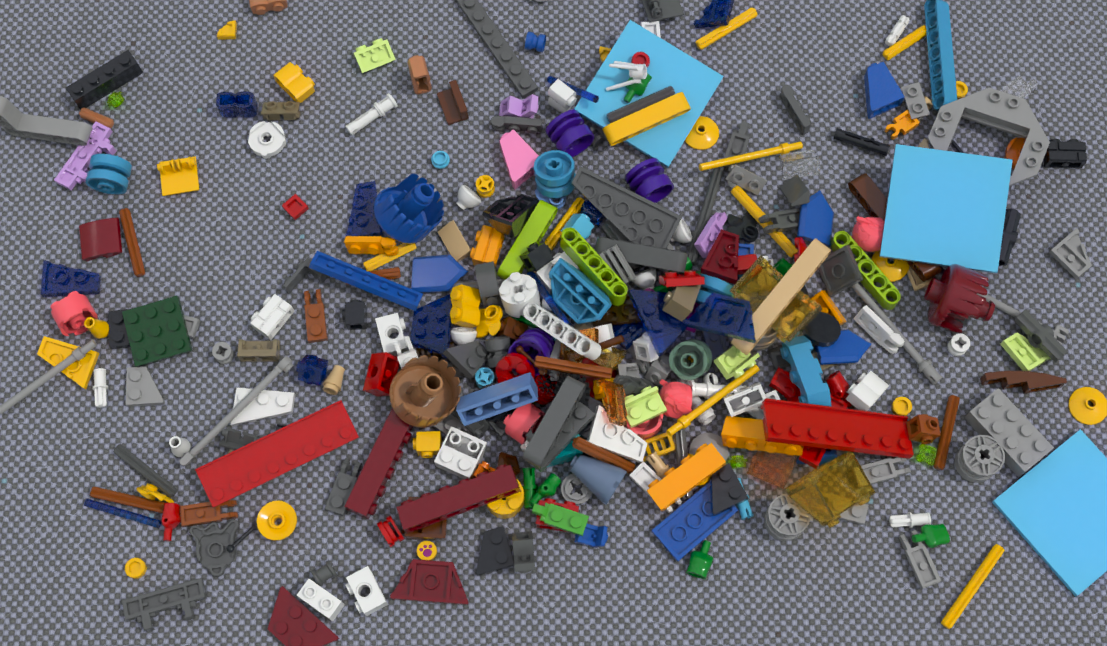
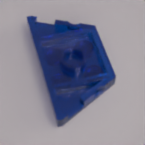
(724, 317)
(659, 325)
(432, 326)

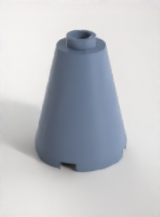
(597, 476)

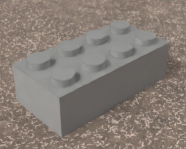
(1005, 423)

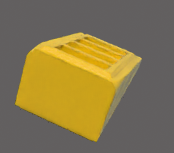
(655, 439)

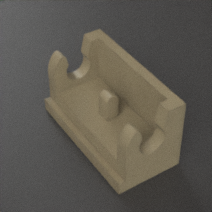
(259, 351)

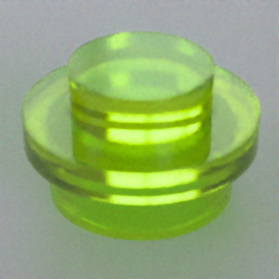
(738, 461)

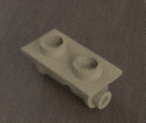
(289, 109)

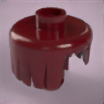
(957, 298)

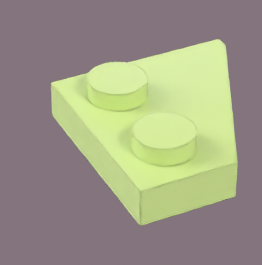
(1023, 353)

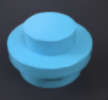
(440, 159)

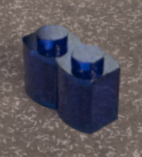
(238, 104)

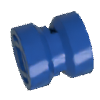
(533, 41)

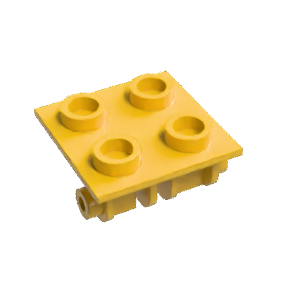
(178, 176)

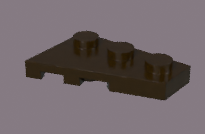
(620, 314)

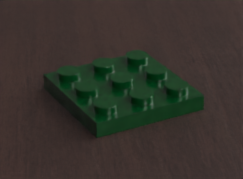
(157, 331)

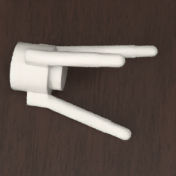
(637, 71)

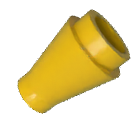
(98, 328)

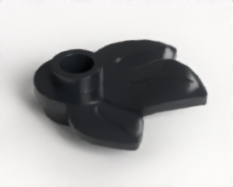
(743, 227)

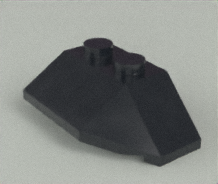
(510, 214)

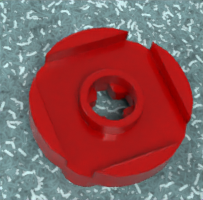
(510, 362)

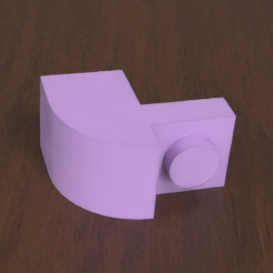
(519, 108)

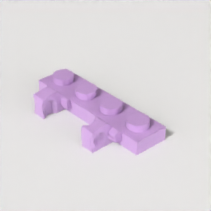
(76, 167)

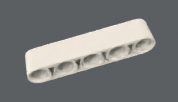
(569, 336)

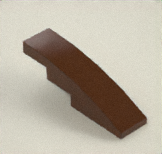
(1028, 380)

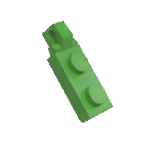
(561, 518)

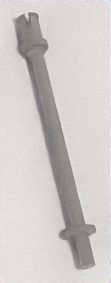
(923, 365)

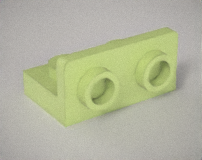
(374, 56)
(734, 361)
(644, 406)

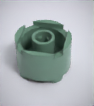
(683, 367)

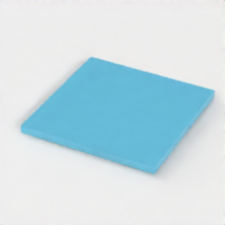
(668, 68)
(946, 208)
(1064, 511)

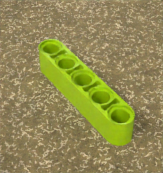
(532, 232)
(590, 258)
(874, 274)

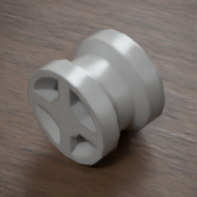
(225, 356)

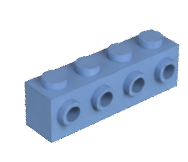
(497, 399)

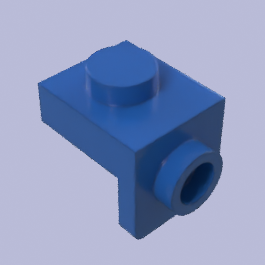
(593, 536)

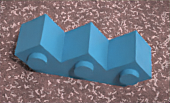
(806, 371)

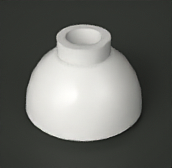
(467, 198)
(682, 233)
(646, 278)
(463, 335)

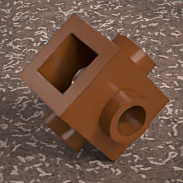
(923, 428)

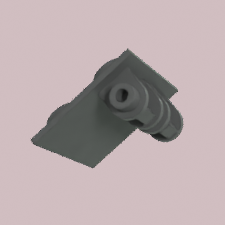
(662, 9)

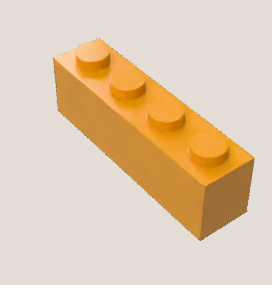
(749, 435)
(686, 476)

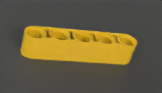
(646, 118)

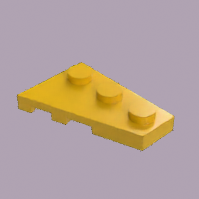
(56, 351)

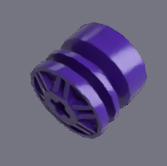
(570, 133)
(649, 180)
(535, 343)

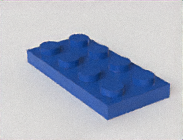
(690, 524)

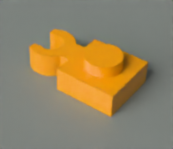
(902, 124)

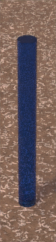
(580, 92)
(548, 298)
(122, 513)

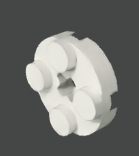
(268, 129)

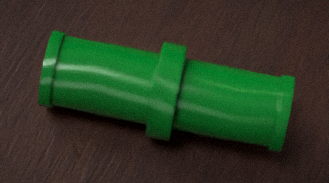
(529, 486)

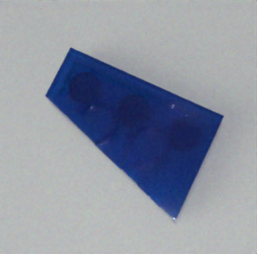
(362, 218)
(62, 280)

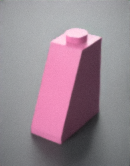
(517, 157)

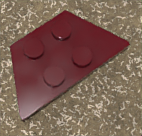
(430, 583)
(296, 624)

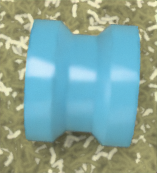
(483, 374)

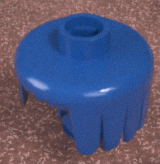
(409, 209)

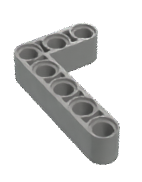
(42, 127)

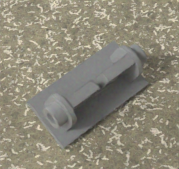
(915, 101)
(745, 179)

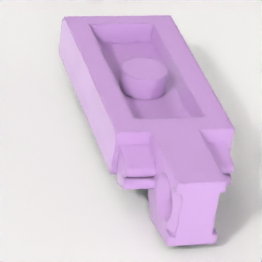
(710, 233)

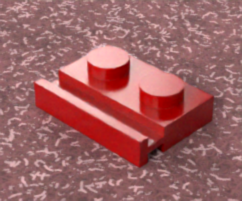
(689, 278)

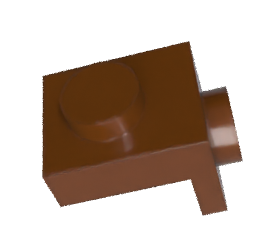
(511, 328)

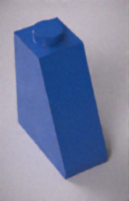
(881, 90)

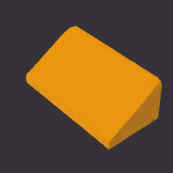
(828, 306)

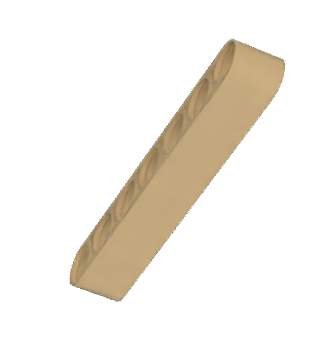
(785, 292)

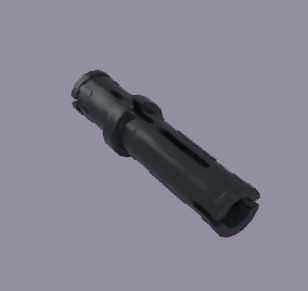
(862, 142)

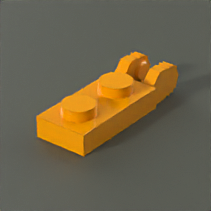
(371, 245)

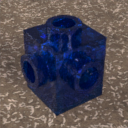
(312, 369)

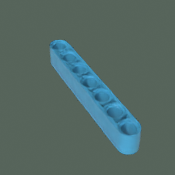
(940, 53)

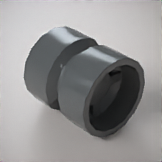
(497, 348)

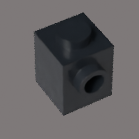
(536, 256)
(355, 315)

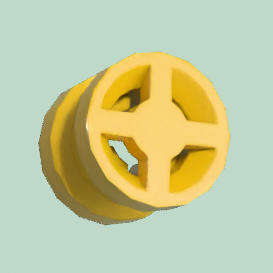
(483, 182)

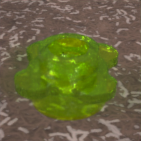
(115, 99)
(932, 452)

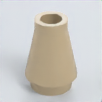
(333, 382)

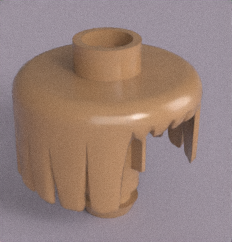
(425, 391)

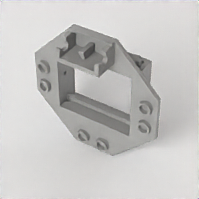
(999, 112)

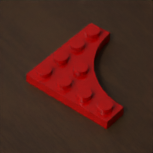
(783, 384)

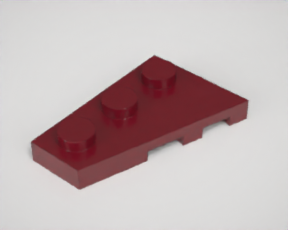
(723, 258)

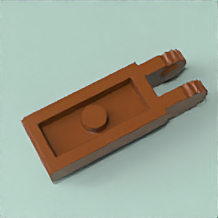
(315, 318)
(204, 513)

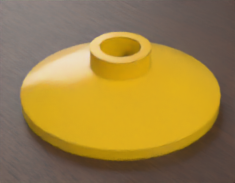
(706, 139)
(892, 271)
(1082, 411)
(270, 513)

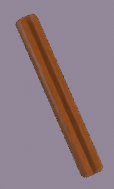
(132, 242)
(573, 367)
(946, 432)
(603, 454)
(127, 499)

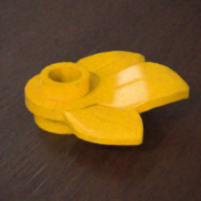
(489, 321)
(150, 492)

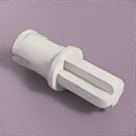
(100, 387)
(910, 520)

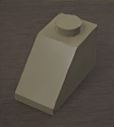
(681, 301)

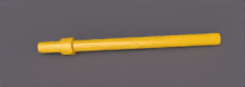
(782, 149)
(684, 421)

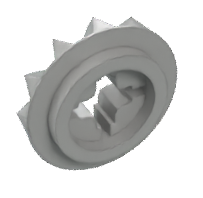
(566, 490)

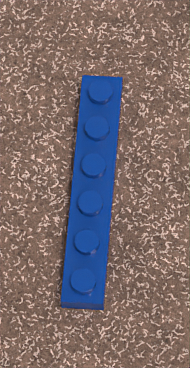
(366, 280)

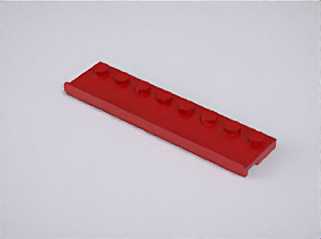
(836, 428)
(276, 453)

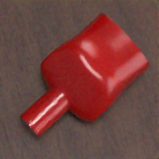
(838, 386)
(170, 519)

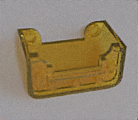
(758, 284)
(831, 489)

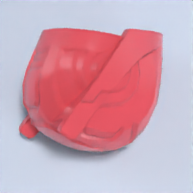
(868, 233)
(676, 398)

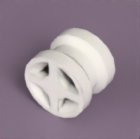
(955, 347)

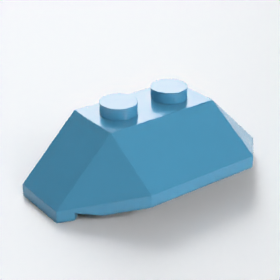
(577, 293)

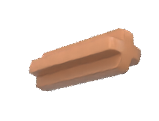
(93, 116)

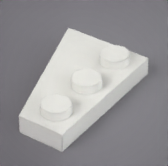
(265, 405)
(615, 438)

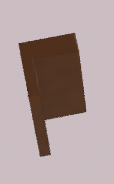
(453, 104)

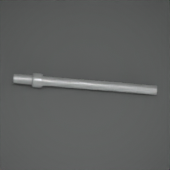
(77, 354)

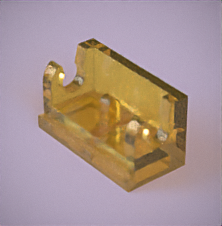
(610, 359)

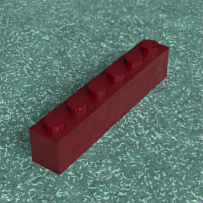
(379, 466)
(458, 498)

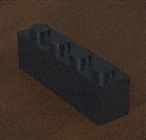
(104, 80)

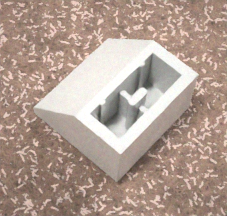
(460, 454)

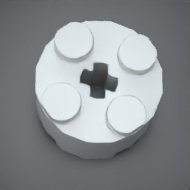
(518, 292)

